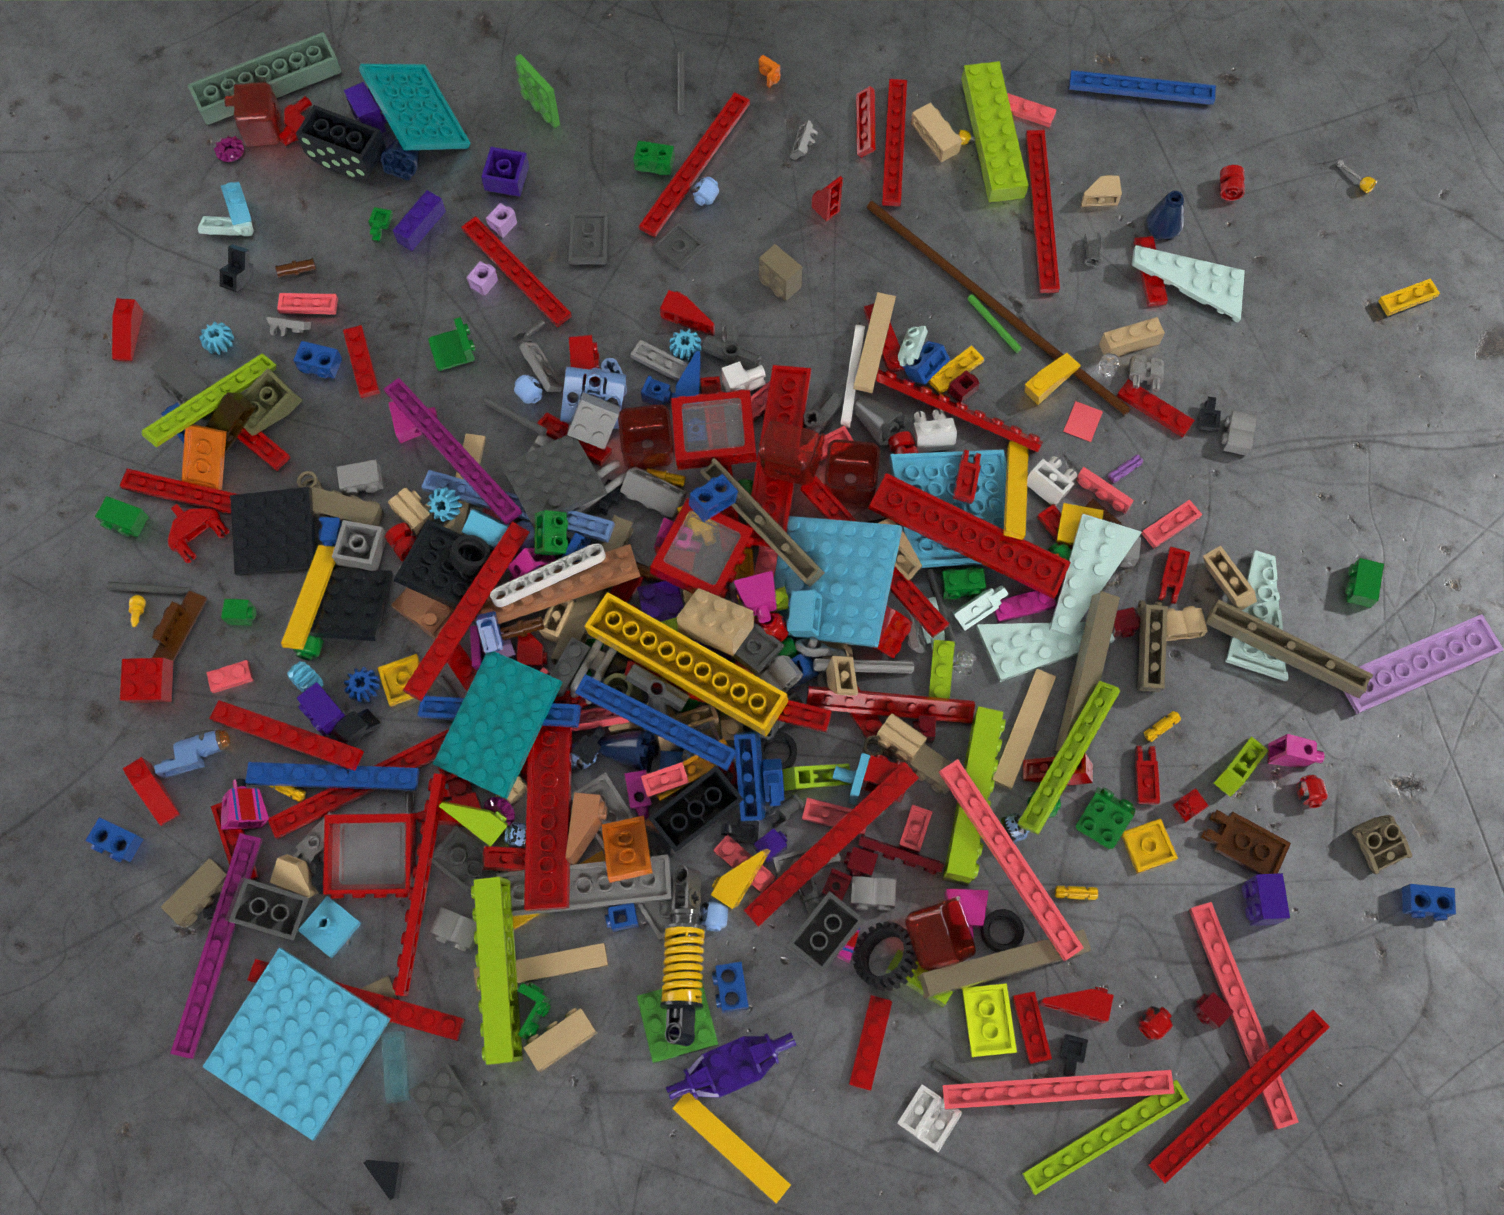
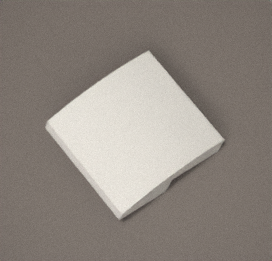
(928, 1119)

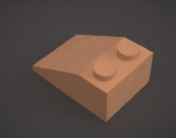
(423, 611)
(585, 822)

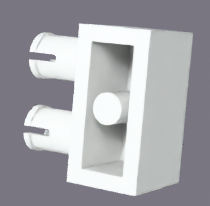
(737, 378)
(934, 434)
(1049, 482)

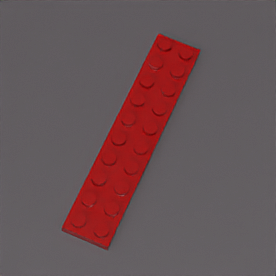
(786, 405)
(969, 535)
(548, 818)

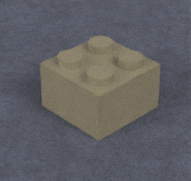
(780, 272)

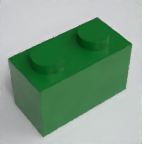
(121, 516)
(1364, 582)

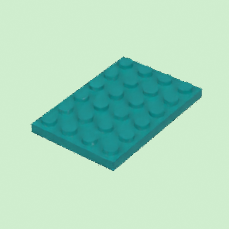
(414, 106)
(497, 723)

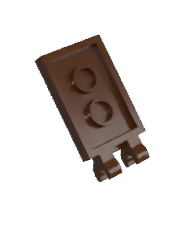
(1247, 843)

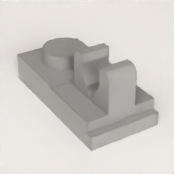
(803, 139)
(284, 323)
(916, 638)

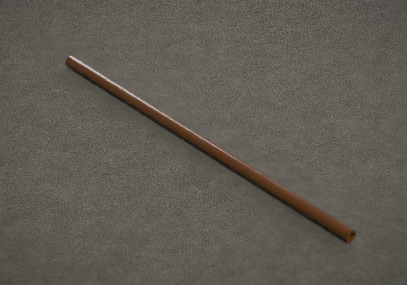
(995, 305)

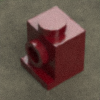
(957, 386)
(926, 726)
(840, 878)

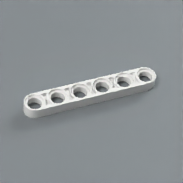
(853, 367)
(550, 578)

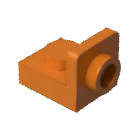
(770, 69)

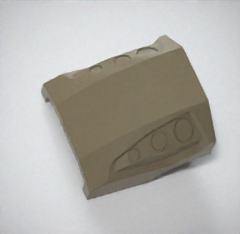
(1382, 842)

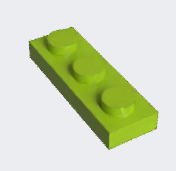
(941, 669)

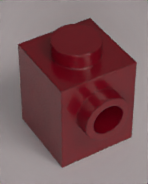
(1126, 623)
(860, 862)
(1212, 1010)

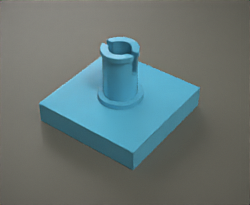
(855, 777)
(329, 926)

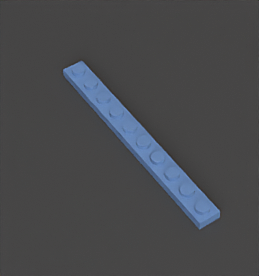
(577, 522)

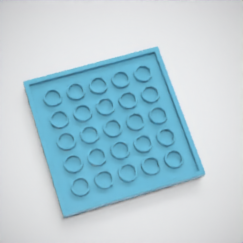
(937, 476)
(856, 579)
(296, 1043)

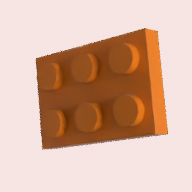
(204, 456)
(626, 849)

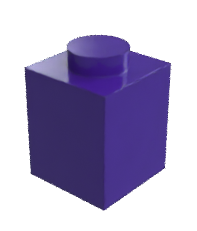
(773, 841)

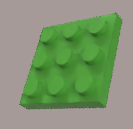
(537, 91)
(655, 1025)

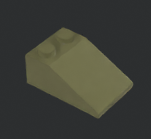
(272, 401)

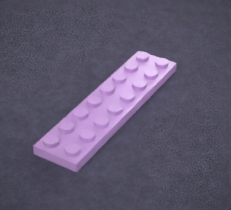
(1426, 662)

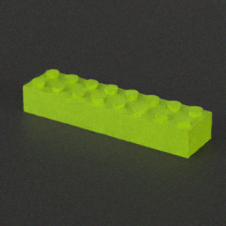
(994, 132)
(980, 765)
(497, 971)

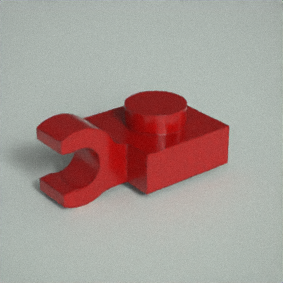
(457, 789)

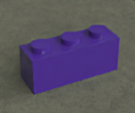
(419, 220)

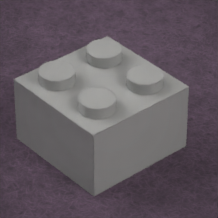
(593, 420)
(359, 546)

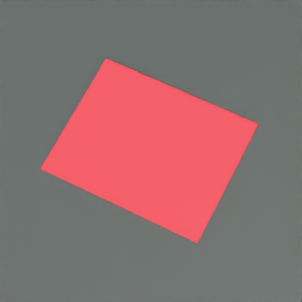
(1083, 421)

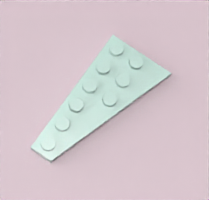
(1198, 279)
(1093, 559)
(1263, 579)
(1027, 646)

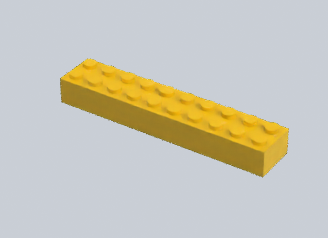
(687, 664)

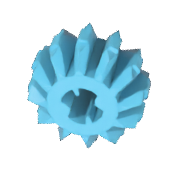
(216, 338)
(685, 344)
(438, 507)
(303, 676)

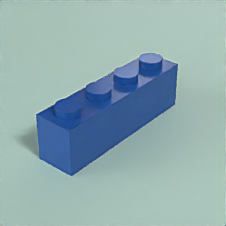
(750, 776)

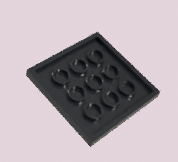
(272, 531)
(429, 567)
(352, 604)

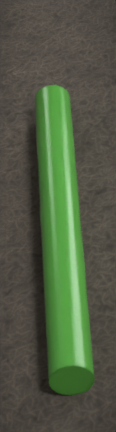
(994, 323)

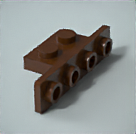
(176, 625)

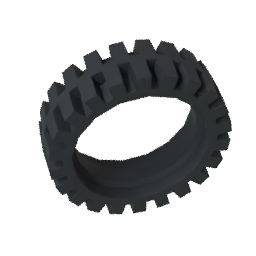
(866, 947)

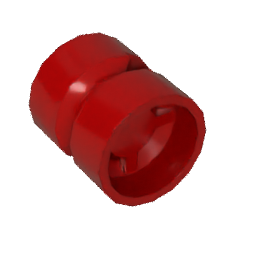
(1232, 182)
(902, 443)
(401, 539)

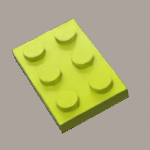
(989, 1020)

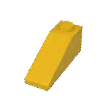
(1050, 378)
(735, 883)

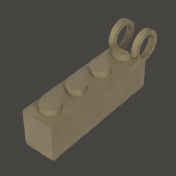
(337, 505)
(1152, 646)
(925, 764)

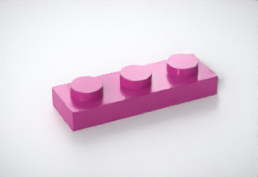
(1023, 605)

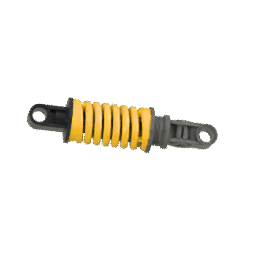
(682, 958)

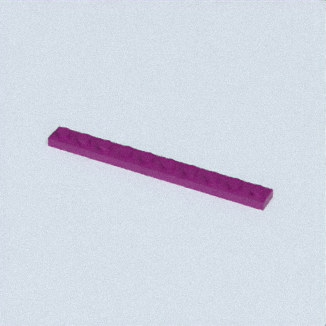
(453, 451)
(214, 951)

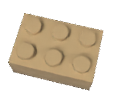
(715, 621)

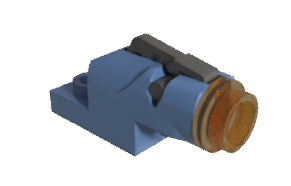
(191, 750)

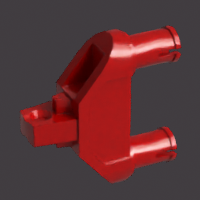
(293, 120)
(189, 526)

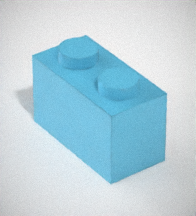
(236, 203)
(485, 527)
(804, 613)

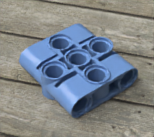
(574, 383)

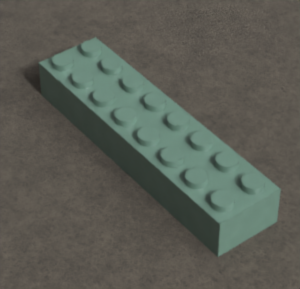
(283, 69)

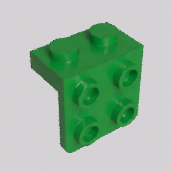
(452, 347)
(1105, 818)
(540, 1009)

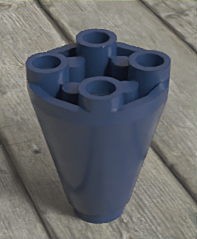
(399, 161)
(1167, 217)
(630, 748)

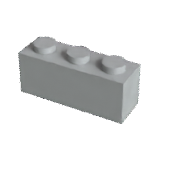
(653, 492)

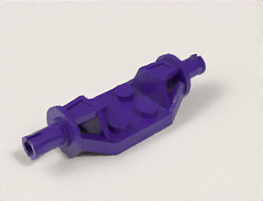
(731, 1066)

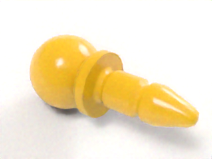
(136, 608)

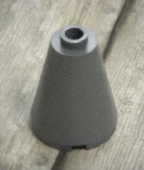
(879, 419)

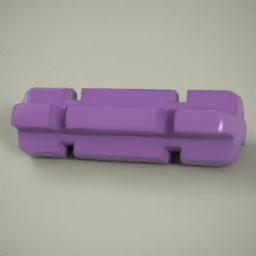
(1125, 468)

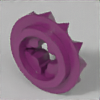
(230, 154)
(496, 803)

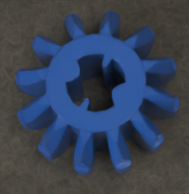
(365, 677)

